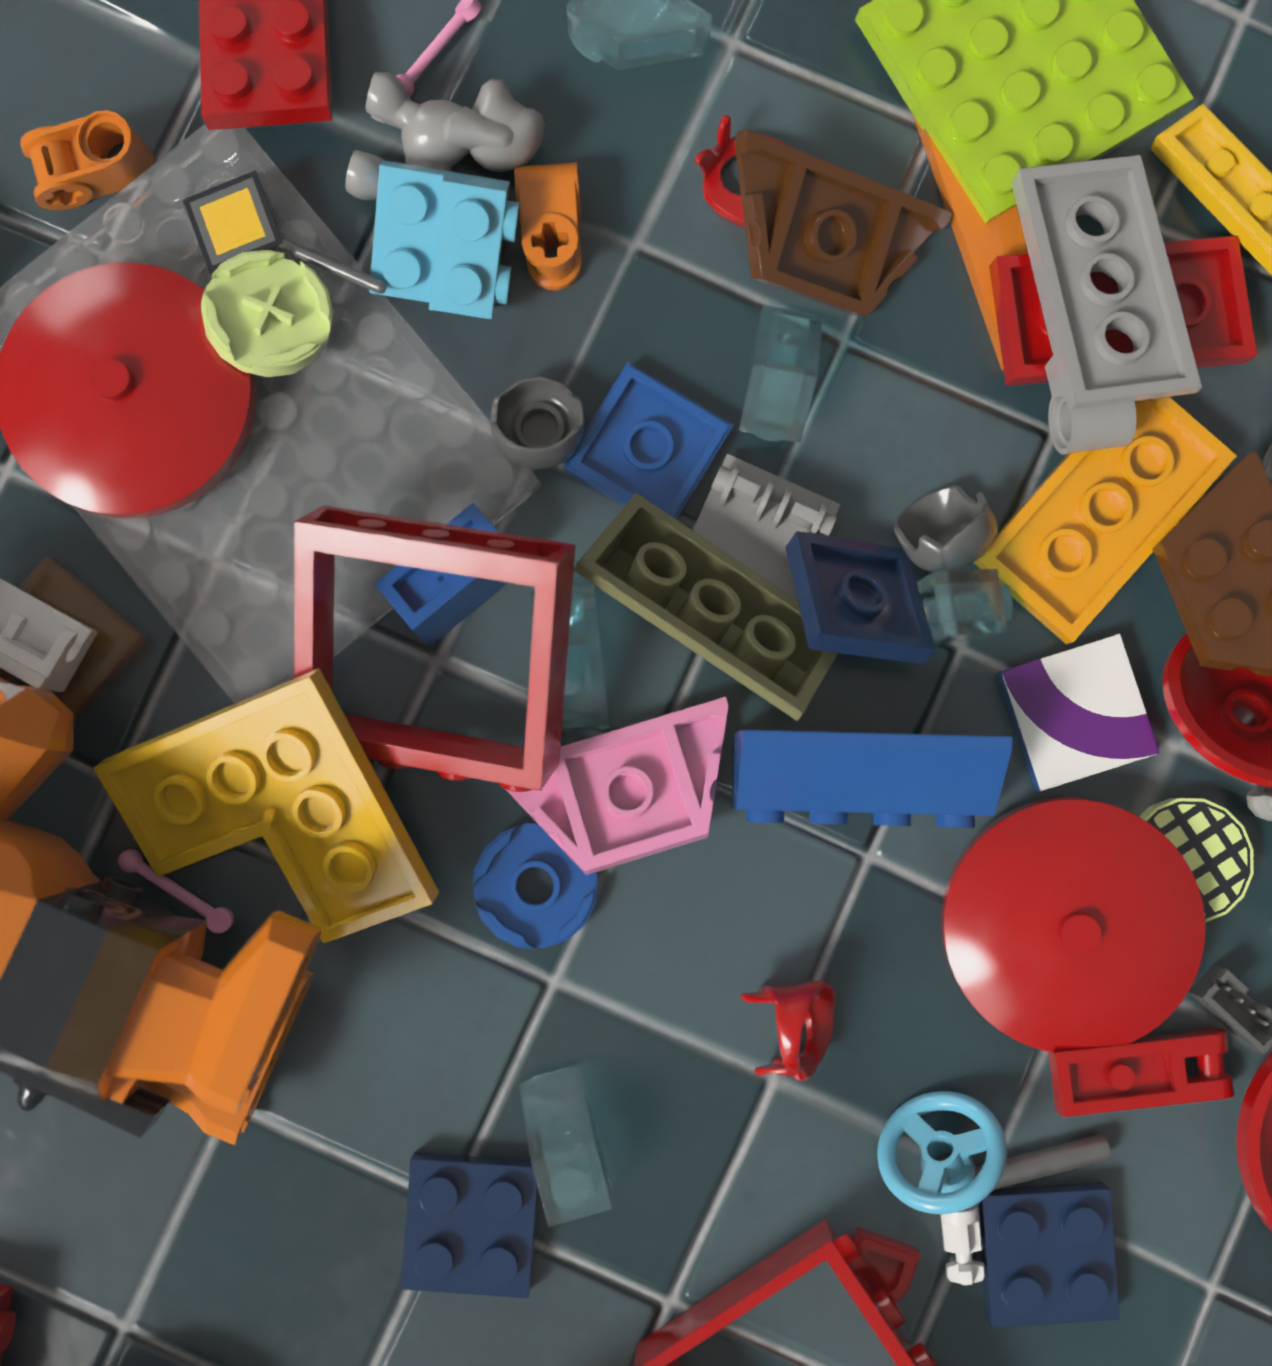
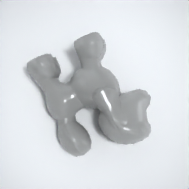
(441, 132)

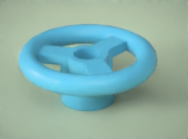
(949, 1183)

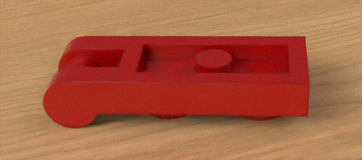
(1141, 1073)

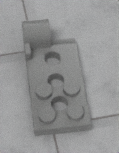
(1088, 379)

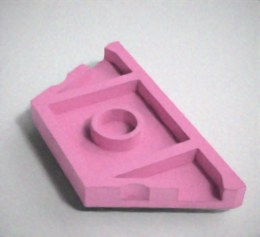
(633, 788)

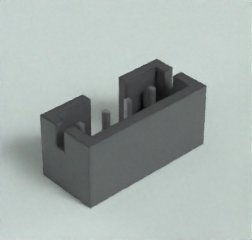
(1228, 1002)

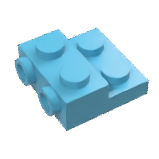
(442, 238)

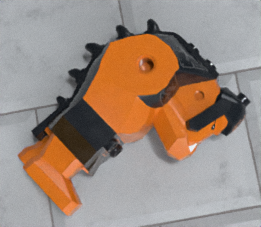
(114, 987)

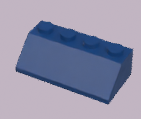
(868, 775)

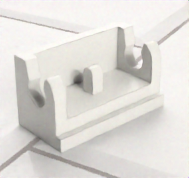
(39, 640)

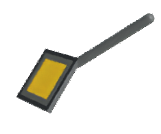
(240, 219)

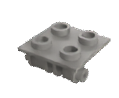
(756, 516)

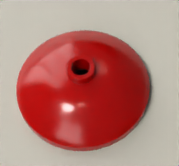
(1221, 713)

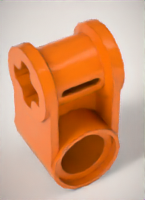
(74, 163)
(550, 219)

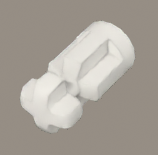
(963, 1236)

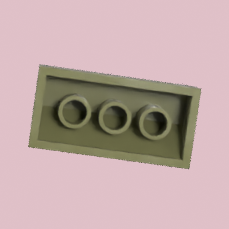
(707, 603)

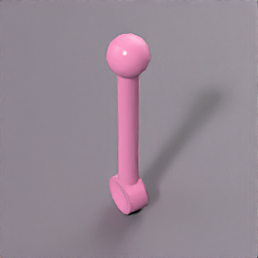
(465, 12)
(217, 919)

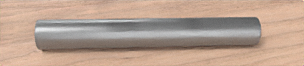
(1053, 1160)

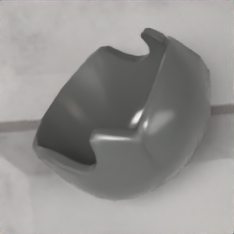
(537, 422)
(946, 529)

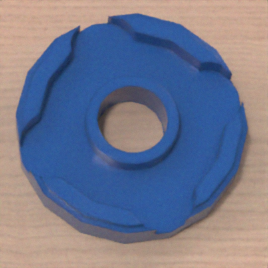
(504, 907)

